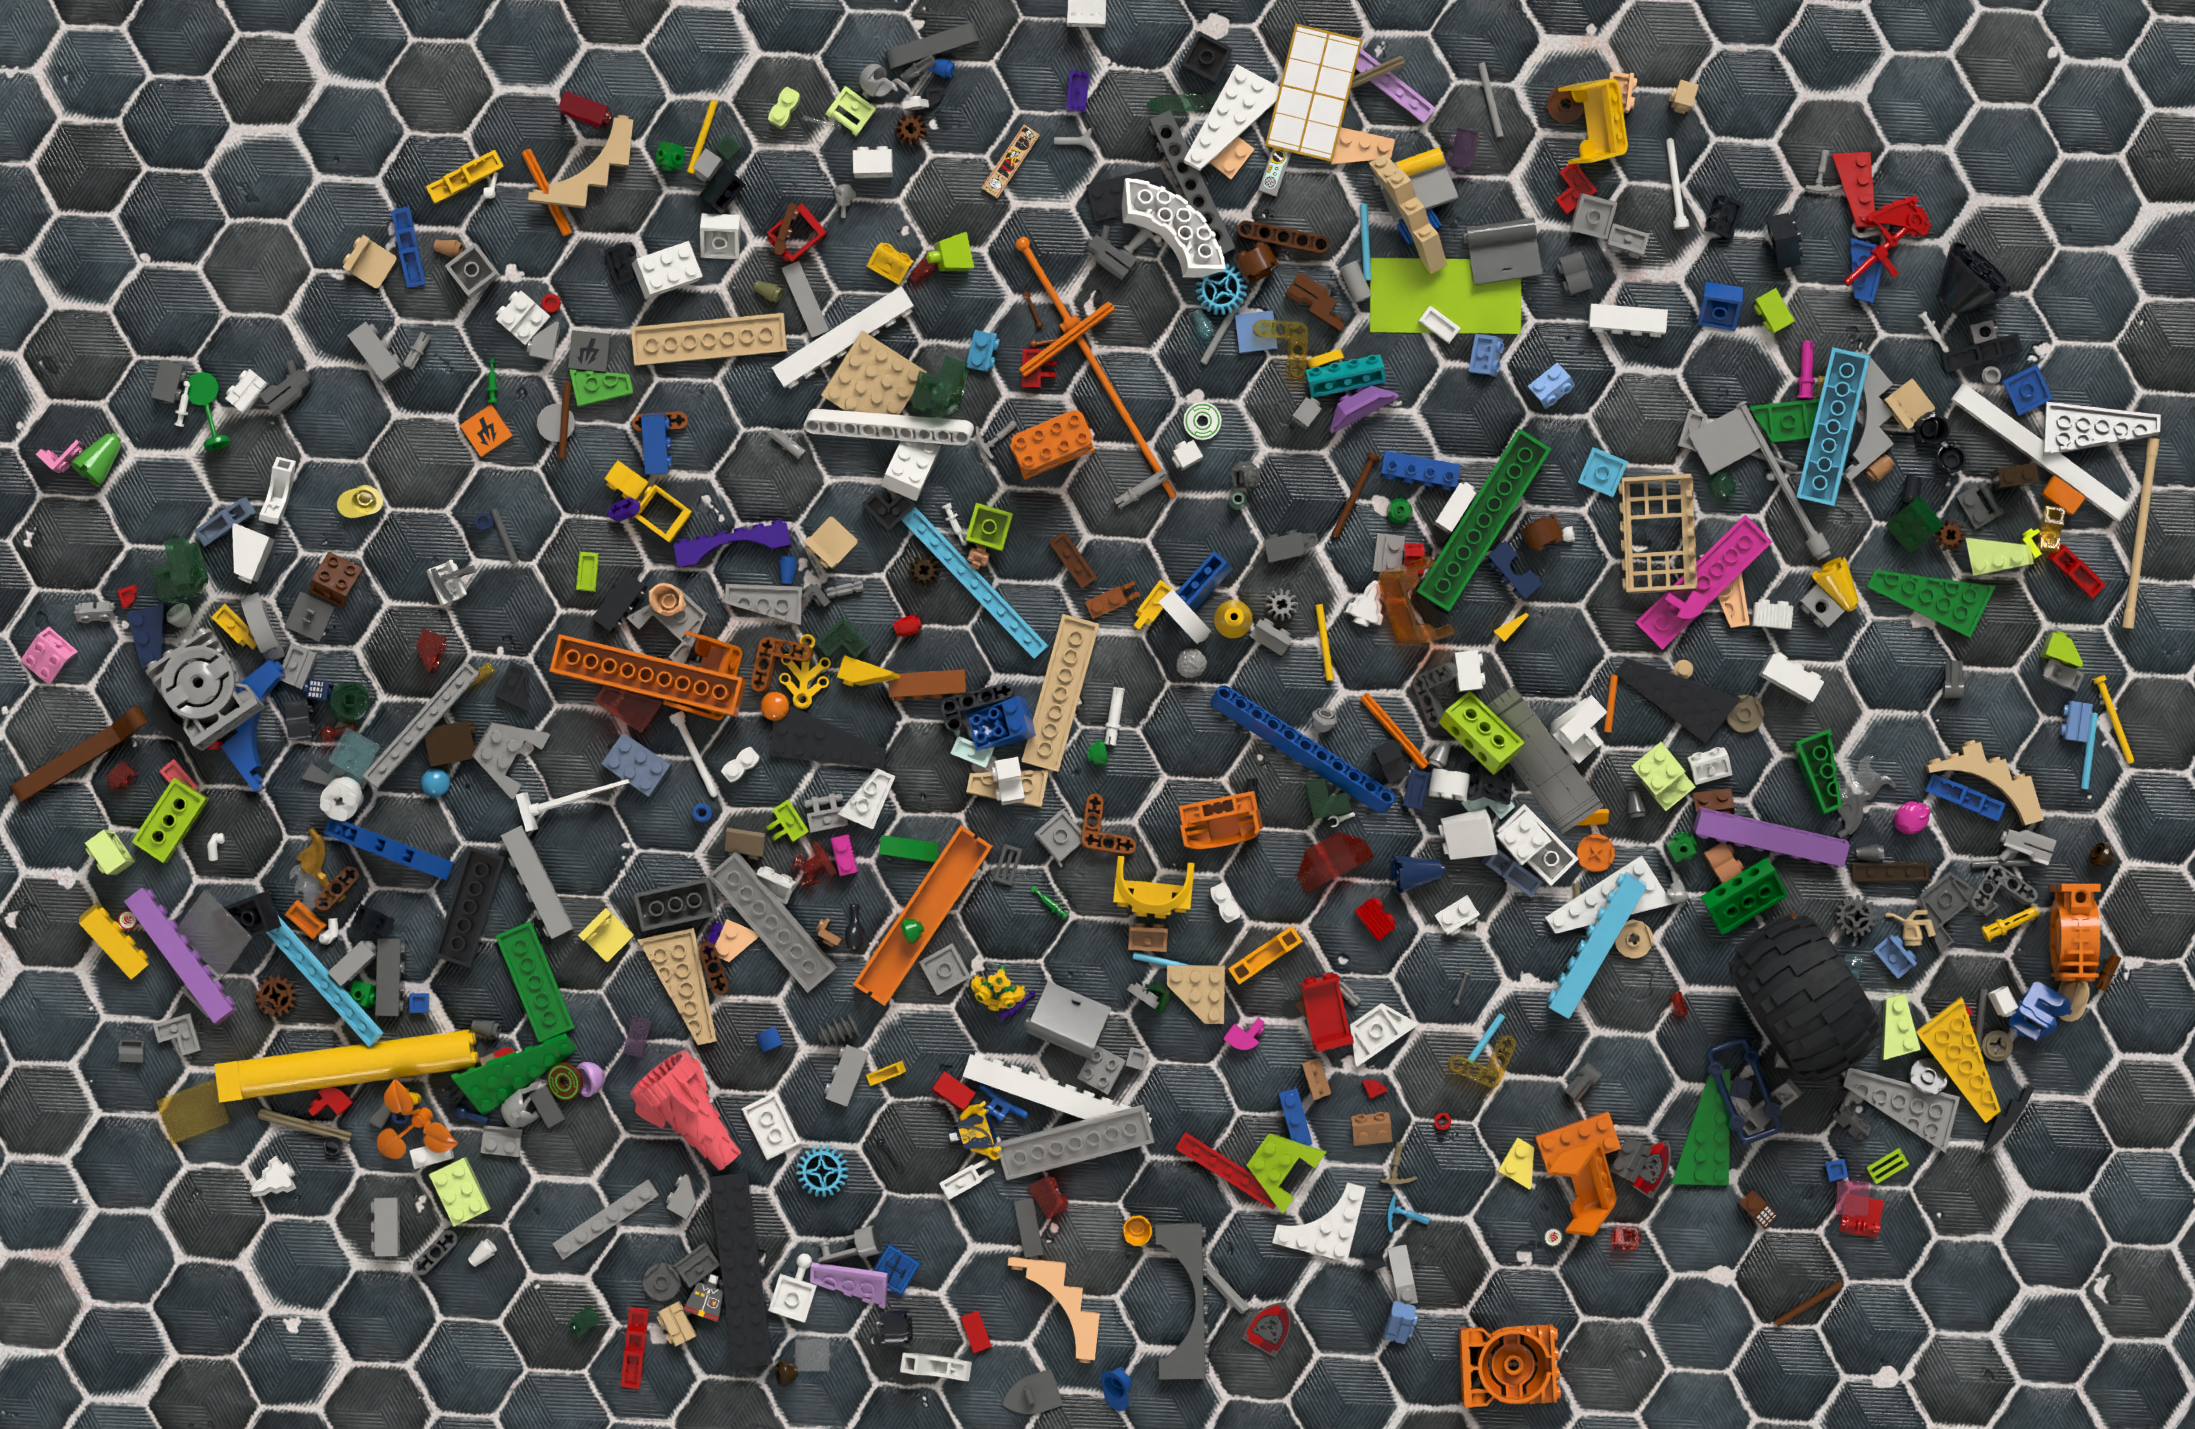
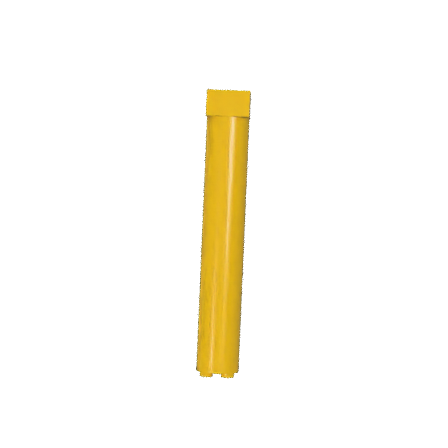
(346, 1065)

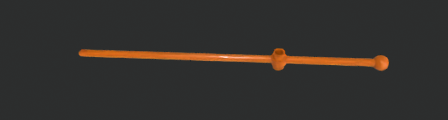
(1069, 322)

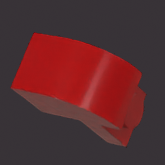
(1413, 552)
(331, 1096)

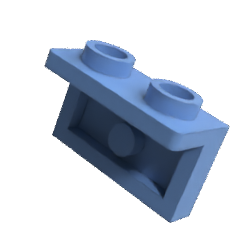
(1895, 956)

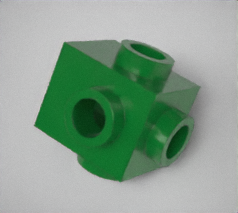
(670, 156)
(1682, 846)
(363, 994)

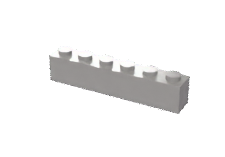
(537, 882)

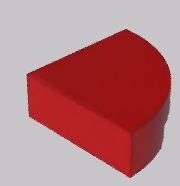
(127, 596)
(1374, 1088)

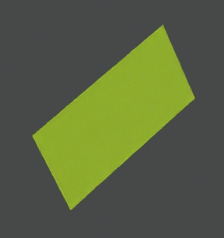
(1405, 290)

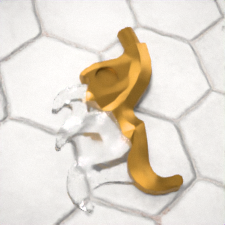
(310, 875)

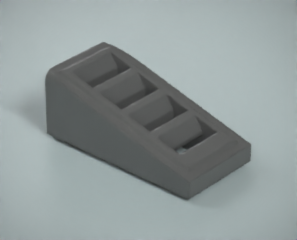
(381, 1117)

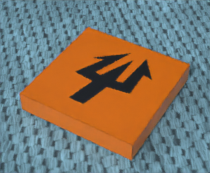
(486, 430)

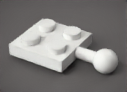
(792, 1295)

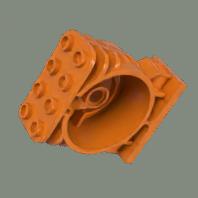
(1052, 443)
(2074, 932)
(1542, 1387)

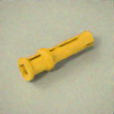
(2000, 926)

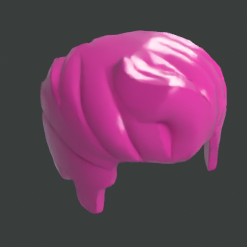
(1911, 817)

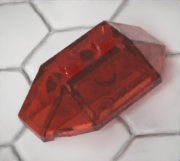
(1332, 859)

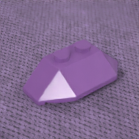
(1360, 405)

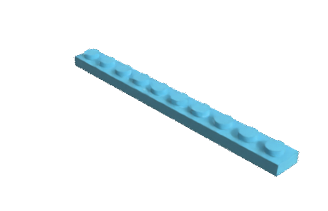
(974, 583)
(325, 984)

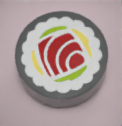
(1553, 1237)

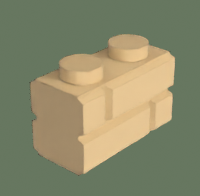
(676, 1323)

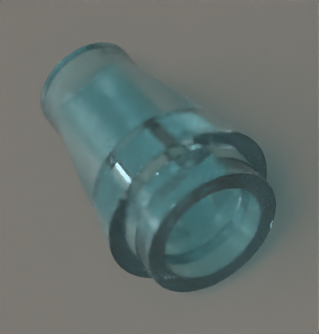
(1203, 324)

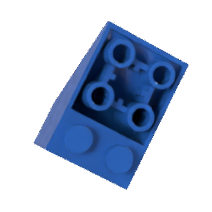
(1001, 724)

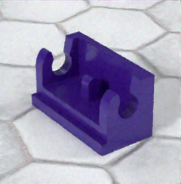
(1077, 91)

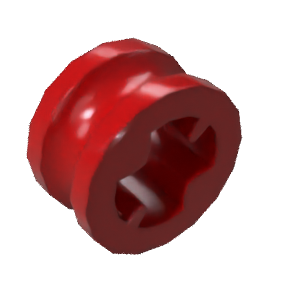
(1447, 1125)

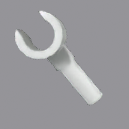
(489, 192)
(1341, 818)

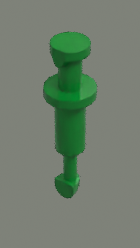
(492, 383)
(1051, 904)

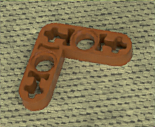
(775, 651)
(1094, 831)

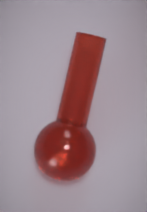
(328, 733)

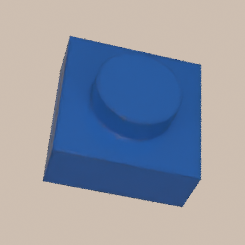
(419, 1002)
(1836, 1170)

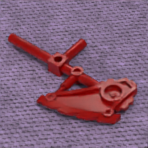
(1899, 213)

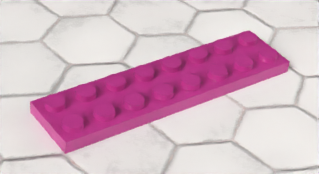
(1714, 573)

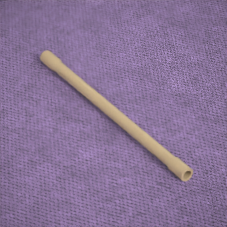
(2151, 454)

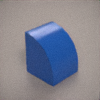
(769, 1039)

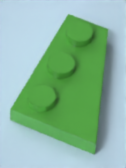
(599, 387)

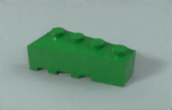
(1819, 770)

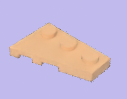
(1360, 146)

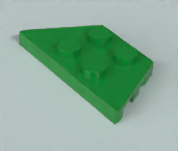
(1786, 420)

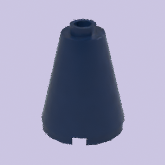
(1414, 872)

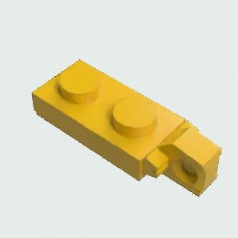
(1151, 607)
(234, 626)

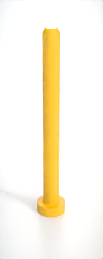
(2114, 718)

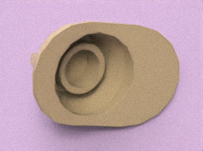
(2078, 994)

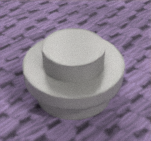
(1991, 375)

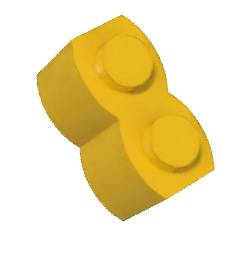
(626, 480)

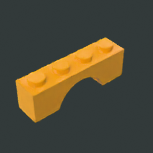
(1265, 955)

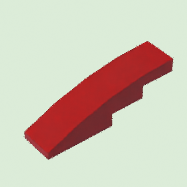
(634, 1348)

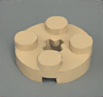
(1643, 943)

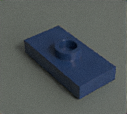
(1416, 789)

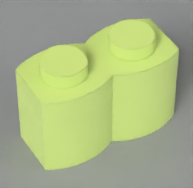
(787, 103)

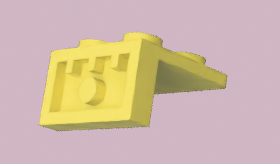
(606, 934)

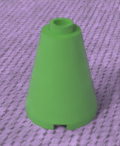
(97, 459)

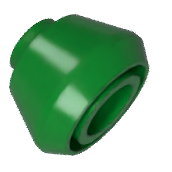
(1405, 513)
(1098, 753)
(912, 930)

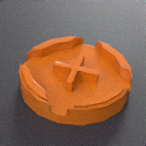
(1595, 853)

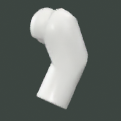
(212, 845)
(331, 934)

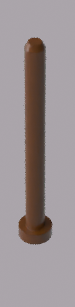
(1355, 493)

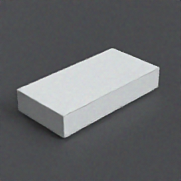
(1439, 324)

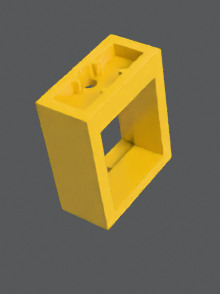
(679, 522)

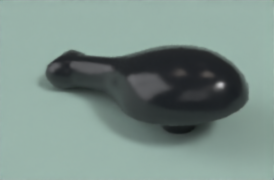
(854, 932)

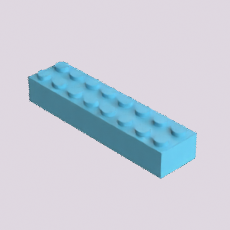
(1833, 426)
(1597, 944)

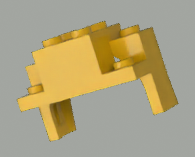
(1152, 897)

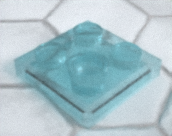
(354, 753)

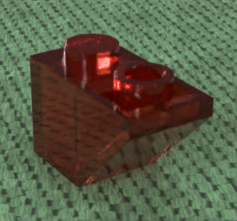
(429, 648)

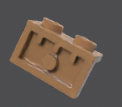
(1316, 1078)

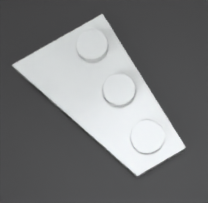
(869, 799)

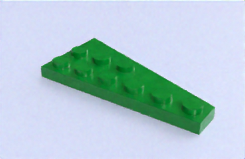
(1941, 600)
(503, 1076)
(1707, 1143)

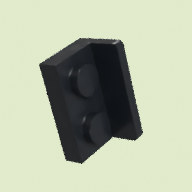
(1724, 216)
(620, 262)

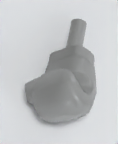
(844, 194)
(1677, 891)

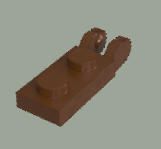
(785, 230)

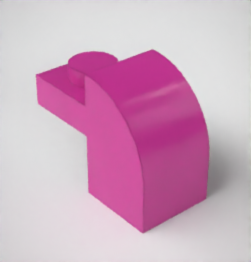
(1691, 608)
(1244, 1040)

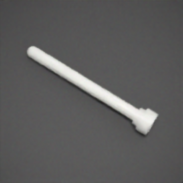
(1680, 220)
(679, 719)

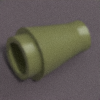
(768, 290)

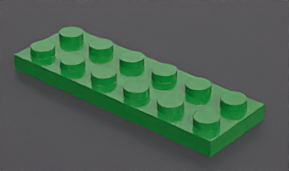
(535, 981)

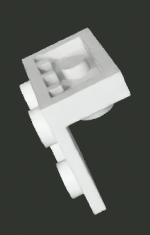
(1086, 13)

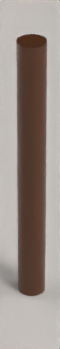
(564, 420)
(1809, 1303)

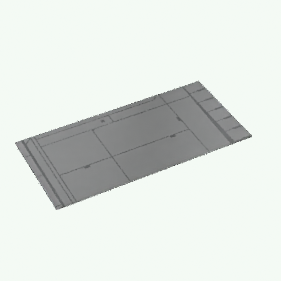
(1544, 765)

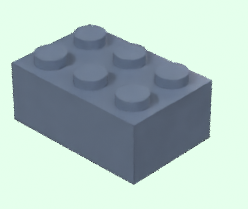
(637, 764)

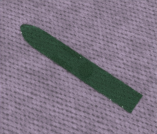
(1184, 102)

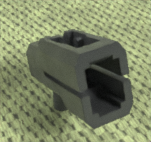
(1101, 245)
(288, 392)

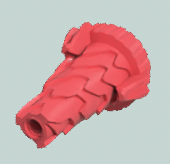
(678, 1095)

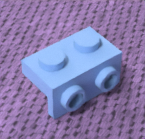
(1551, 385)

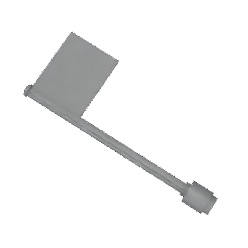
(1737, 436)

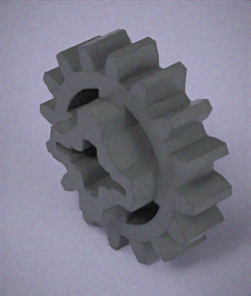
(1856, 924)

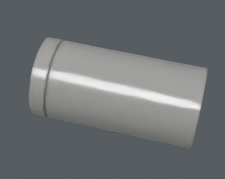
(1355, 282)

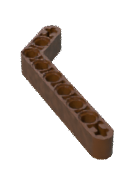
(80, 755)

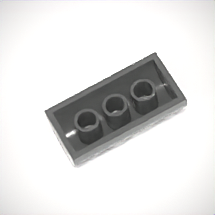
(675, 904)

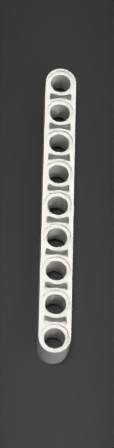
(889, 427)

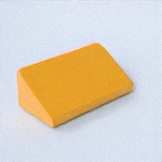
(1599, 817)

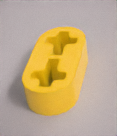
(1325, 359)

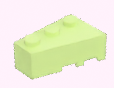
(1995, 556)
(1898, 1028)

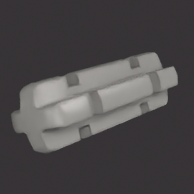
(844, 589)
(1348, 994)

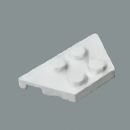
(1377, 1031)

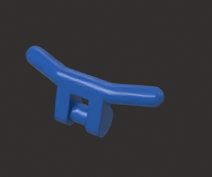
(1007, 1106)

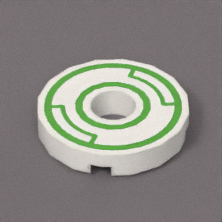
(1202, 432)

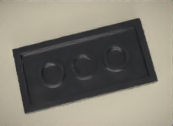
(1107, 194)

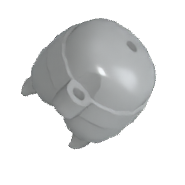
(875, 83)
(513, 1108)

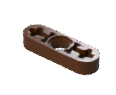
(350, 882)
(712, 982)

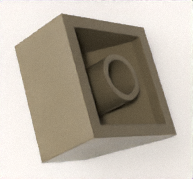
(745, 842)

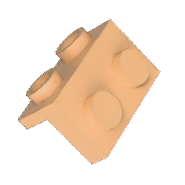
(1627, 84)

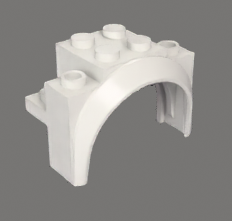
(1574, 732)

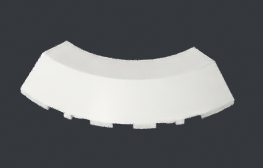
(1176, 223)

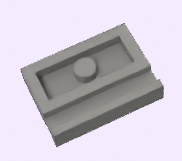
(1388, 552)
(298, 665)
(501, 1141)

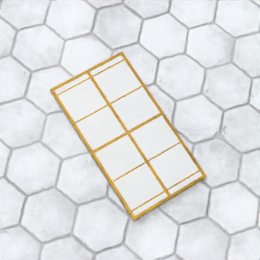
(1314, 92)

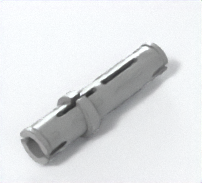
(1142, 488)

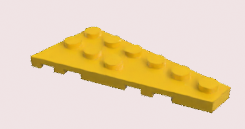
(1957, 1051)

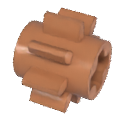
(978, 556)

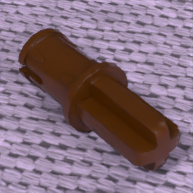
(2108, 972)

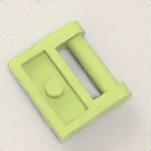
(855, 106)

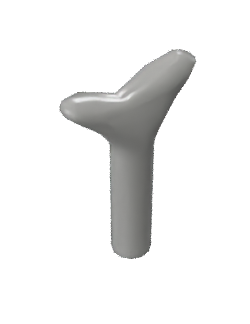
(1083, 140)

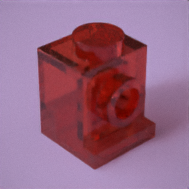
(121, 775)
(1631, 1232)

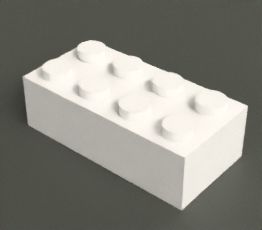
(1553, 858)

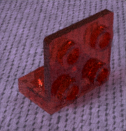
(1048, 1196)

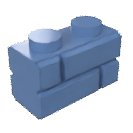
(2076, 721)
(1400, 1322)

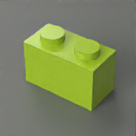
(1773, 311)

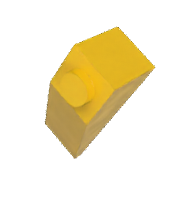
(863, 673)

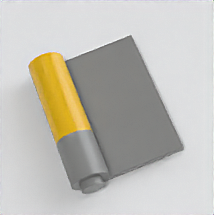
(1429, 180)

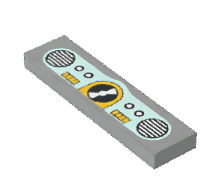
(1274, 172)

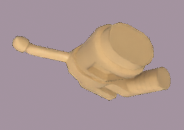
(1912, 932)

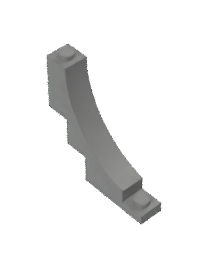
(1873, 439)

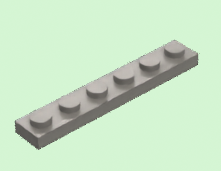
(605, 1219)

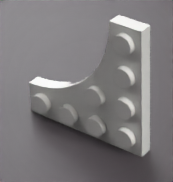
(1331, 1233)

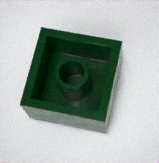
(1914, 524)

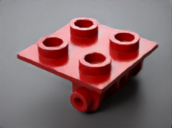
(1864, 1225)

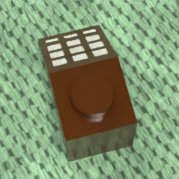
(1757, 1208)

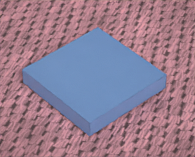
(1246, 339)

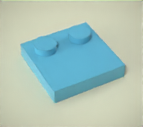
(1602, 471)

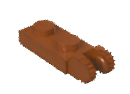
(1110, 600)

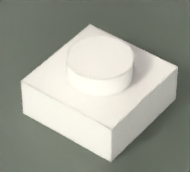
(915, 103)

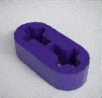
(624, 509)

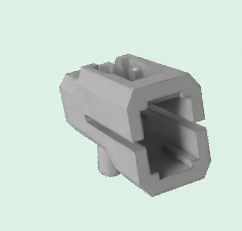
(2015, 841)

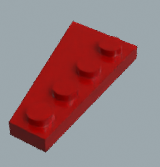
(1857, 184)

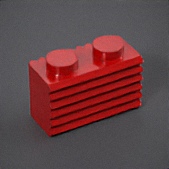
(1375, 918)

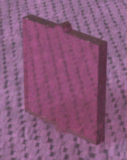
(1852, 1198)

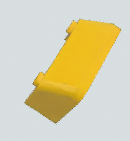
(1603, 119)

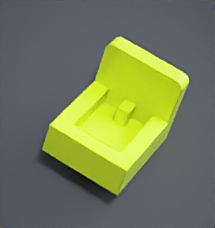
(2028, 541)

